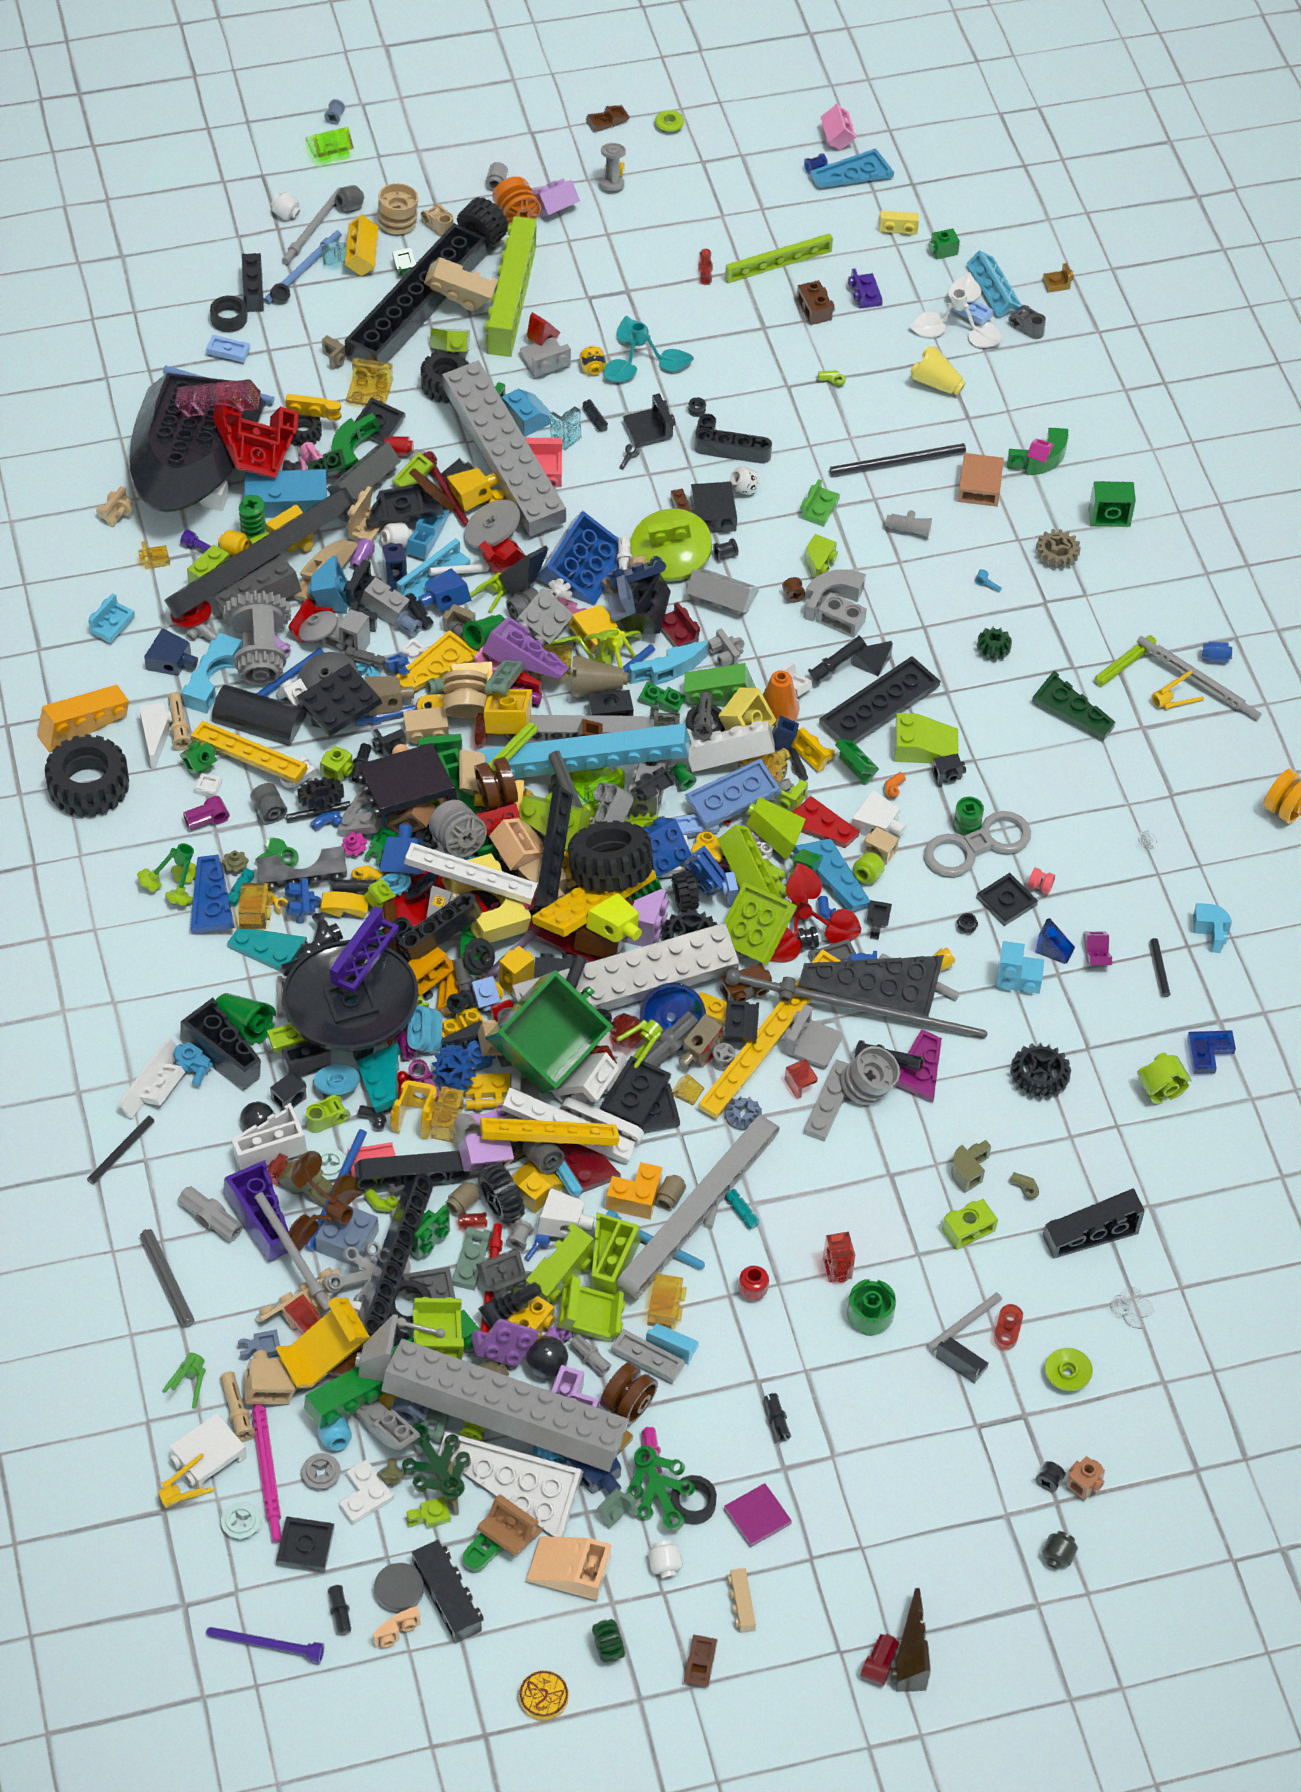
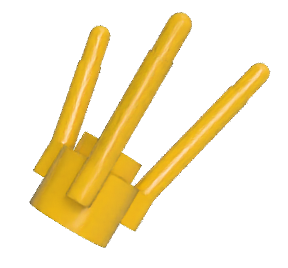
(1164, 695)
(172, 1494)

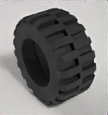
(83, 754)
(610, 856)

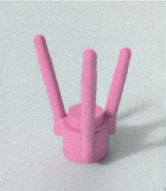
(308, 454)

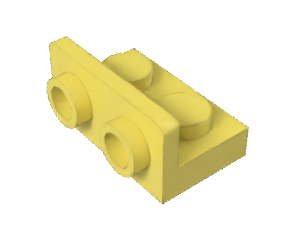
(899, 222)

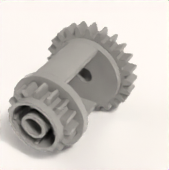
(257, 619)

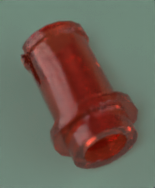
(472, 1220)

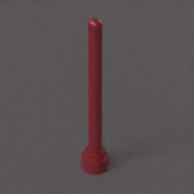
(445, 488)

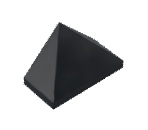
(873, 657)

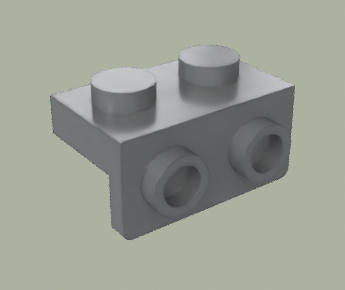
(502, 1271)

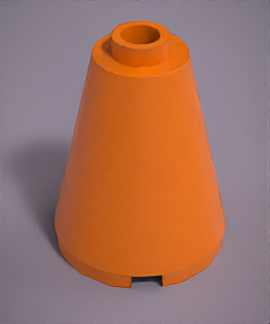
(782, 696)

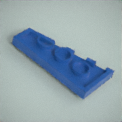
(211, 900)

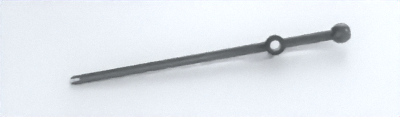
(788, 989)

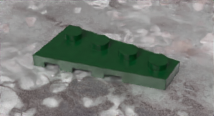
(1066, 703)

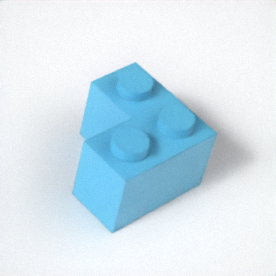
(1017, 971)

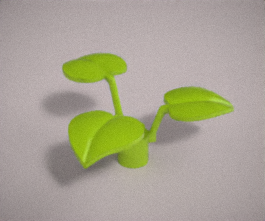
(602, 656)

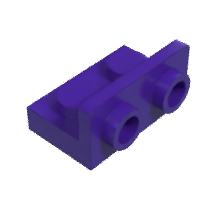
(865, 289)

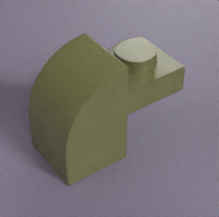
(966, 1165)
(286, 1180)

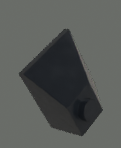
(524, 572)

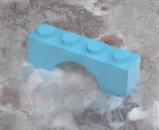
(200, 692)

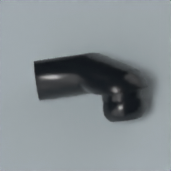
(369, 1112)

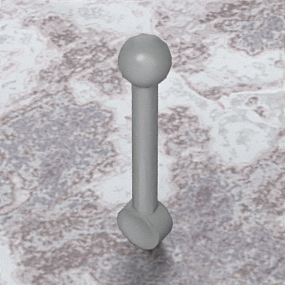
(401, 1323)

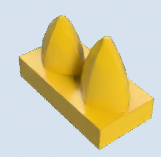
(811, 750)

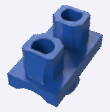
(304, 902)

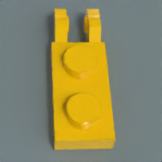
(314, 406)

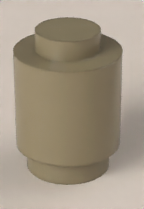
(670, 1192)
(463, 1198)

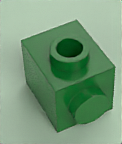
(944, 243)

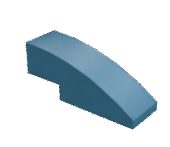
(426, 535)

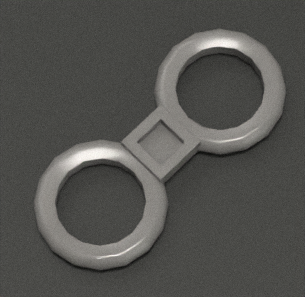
(977, 843)

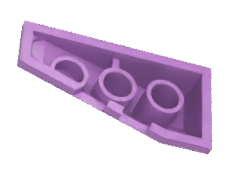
(513, 643)

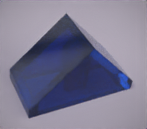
(1053, 943)

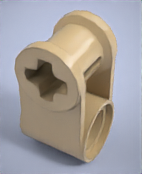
(437, 219)

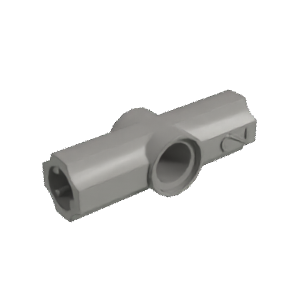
(210, 1213)

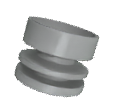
(457, 828)
(870, 1075)

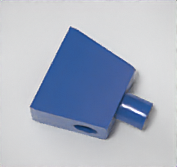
(445, 591)
(396, 851)

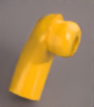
(366, 872)

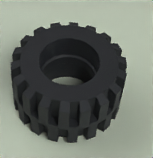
(485, 220)
(432, 372)

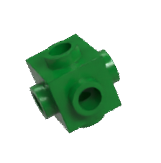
(198, 757)

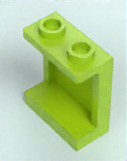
(591, 1311)
(437, 1314)

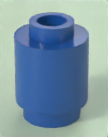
(1217, 652)

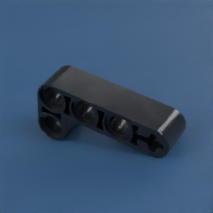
(730, 444)
(437, 927)

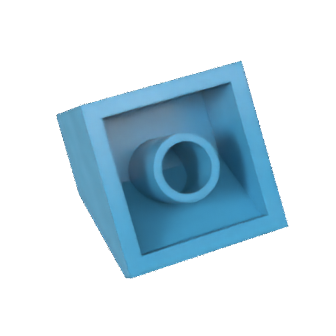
(527, 411)

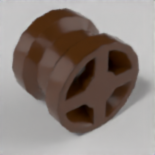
(793, 589)

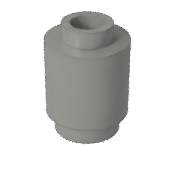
(496, 174)

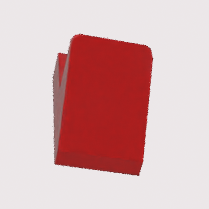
(540, 329)

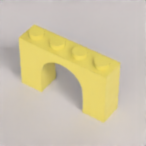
(499, 923)

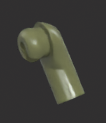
(1027, 1183)

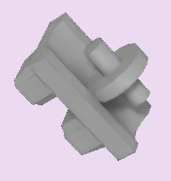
(730, 648)

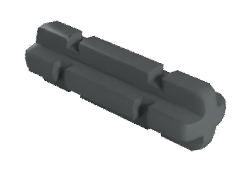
(365, 657)

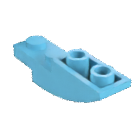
(673, 665)

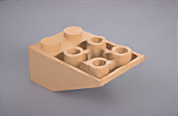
(517, 842)
(570, 1565)

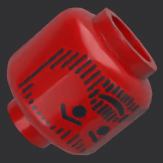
(753, 1282)

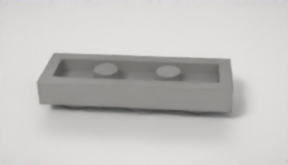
(647, 1356)

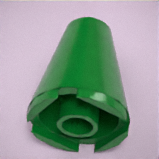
(248, 1016)

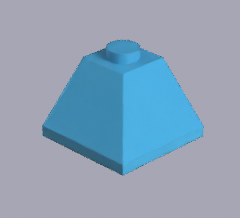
(328, 585)

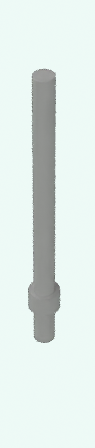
(295, 247)
(315, 1288)

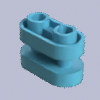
(425, 1030)

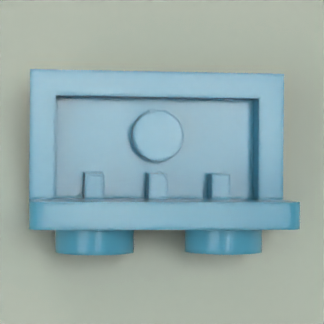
(110, 619)

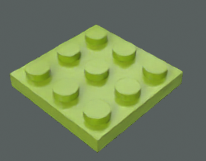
(758, 922)

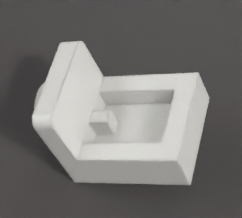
(800, 683)
(291, 690)

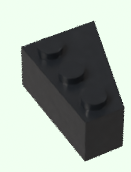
(650, 603)

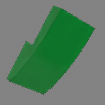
(669, 700)

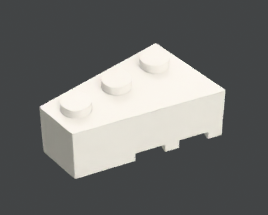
(277, 1135)

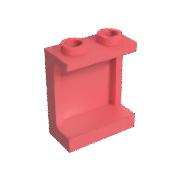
(549, 454)

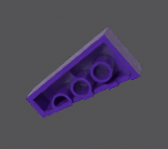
(240, 1192)

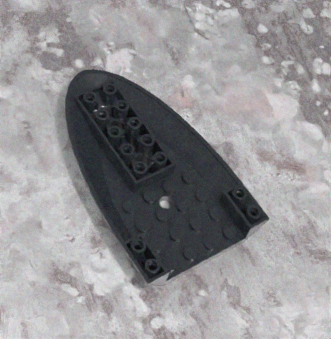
(177, 456)

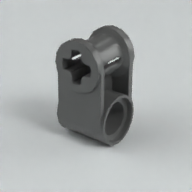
(1029, 322)

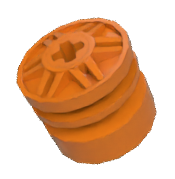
(516, 199)

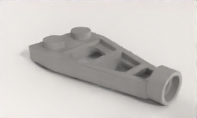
(358, 822)

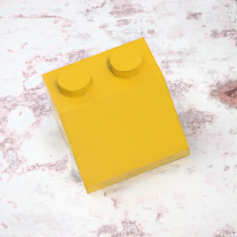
(508, 712)

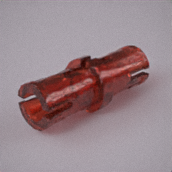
(705, 266)

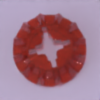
(480, 732)

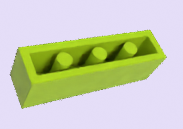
(746, 859)

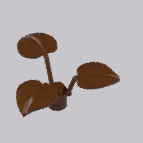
(344, 1192)

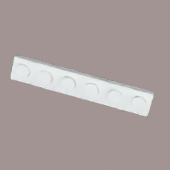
(470, 873)
(534, 1109)

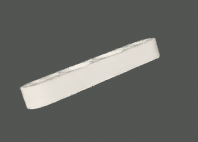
(598, 1116)

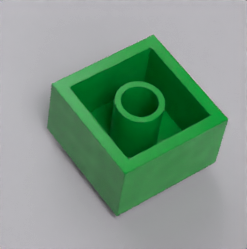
(1112, 504)

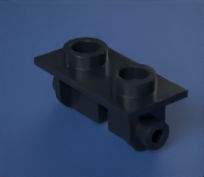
(661, 778)

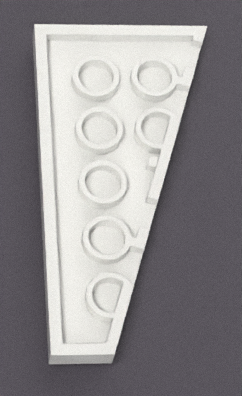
(531, 1483)

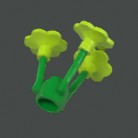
(183, 872)

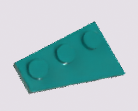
(380, 1076)

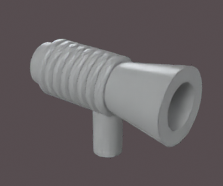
(909, 523)

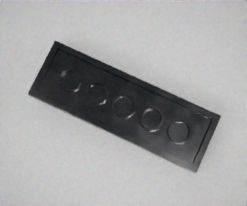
(880, 701)

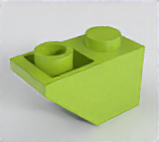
(820, 554)

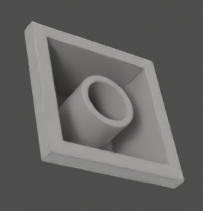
(377, 1351)

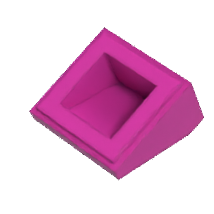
(1040, 449)

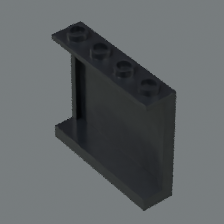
(405, 780)

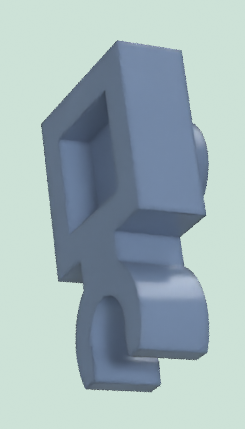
(262, 1341)

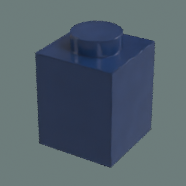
(784, 733)

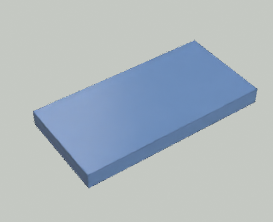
(732, 793)

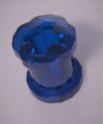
(814, 163)

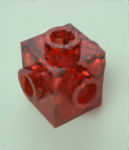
(622, 1024)

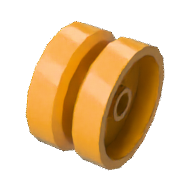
(1285, 796)

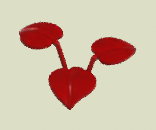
(800, 887)

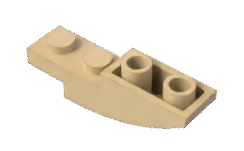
(342, 549)

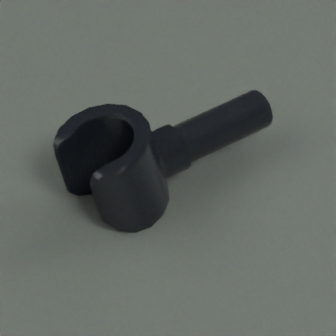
(635, 453)

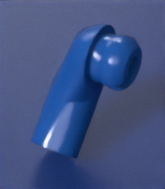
(324, 818)
(823, 908)

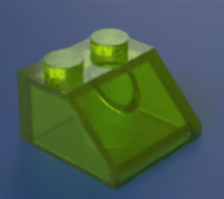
(330, 142)

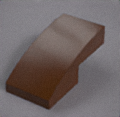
(609, 118)
(700, 1660)

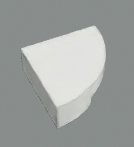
(413, 649)

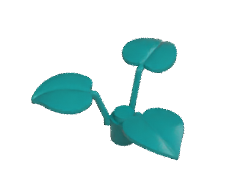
(637, 334)

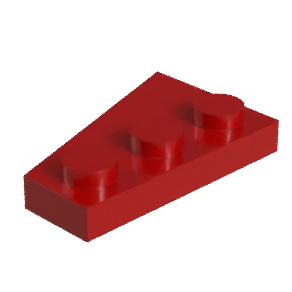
(825, 823)

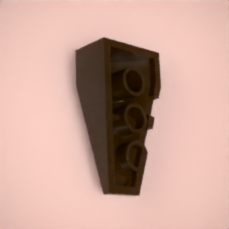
(913, 1658)

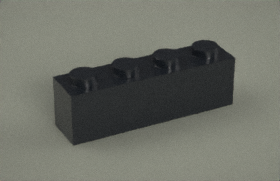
(447, 1591)

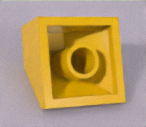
(535, 1185)

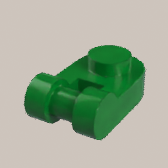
(476, 1557)

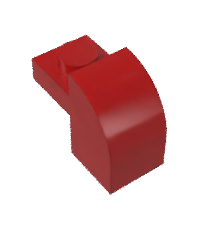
(502, 555)

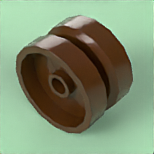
(496, 783)
(629, 1392)

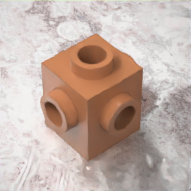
(1085, 1477)

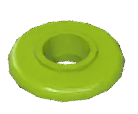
(669, 115)

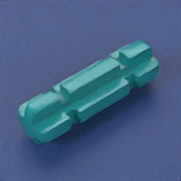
(246, 876)
(742, 1208)

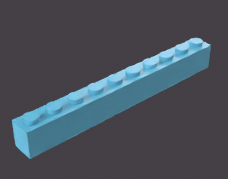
(599, 750)

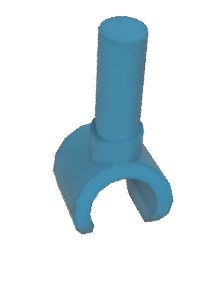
(981, 579)

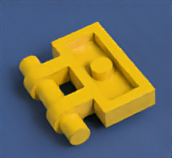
(487, 1086)

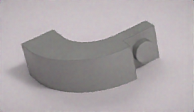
(840, 582)

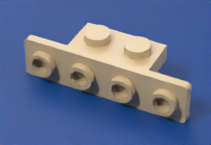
(284, 1300)

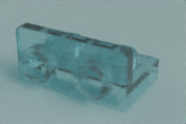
(566, 427)

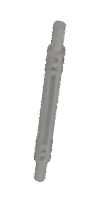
(1199, 678)

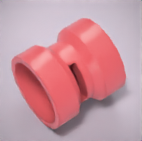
(1036, 880)

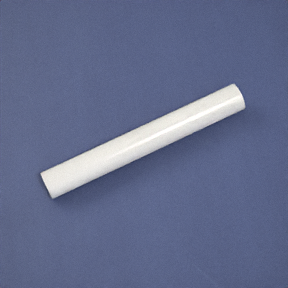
(460, 569)

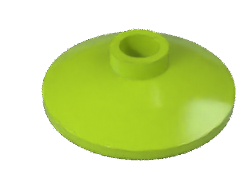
(1068, 1360)

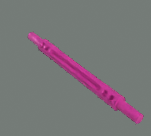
(267, 1470)

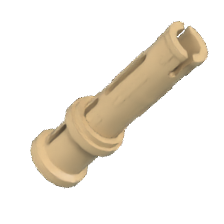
(179, 727)
(238, 1416)

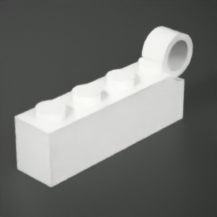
(730, 746)

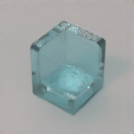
(333, 253)

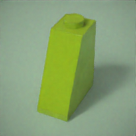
(450, 339)
(775, 825)

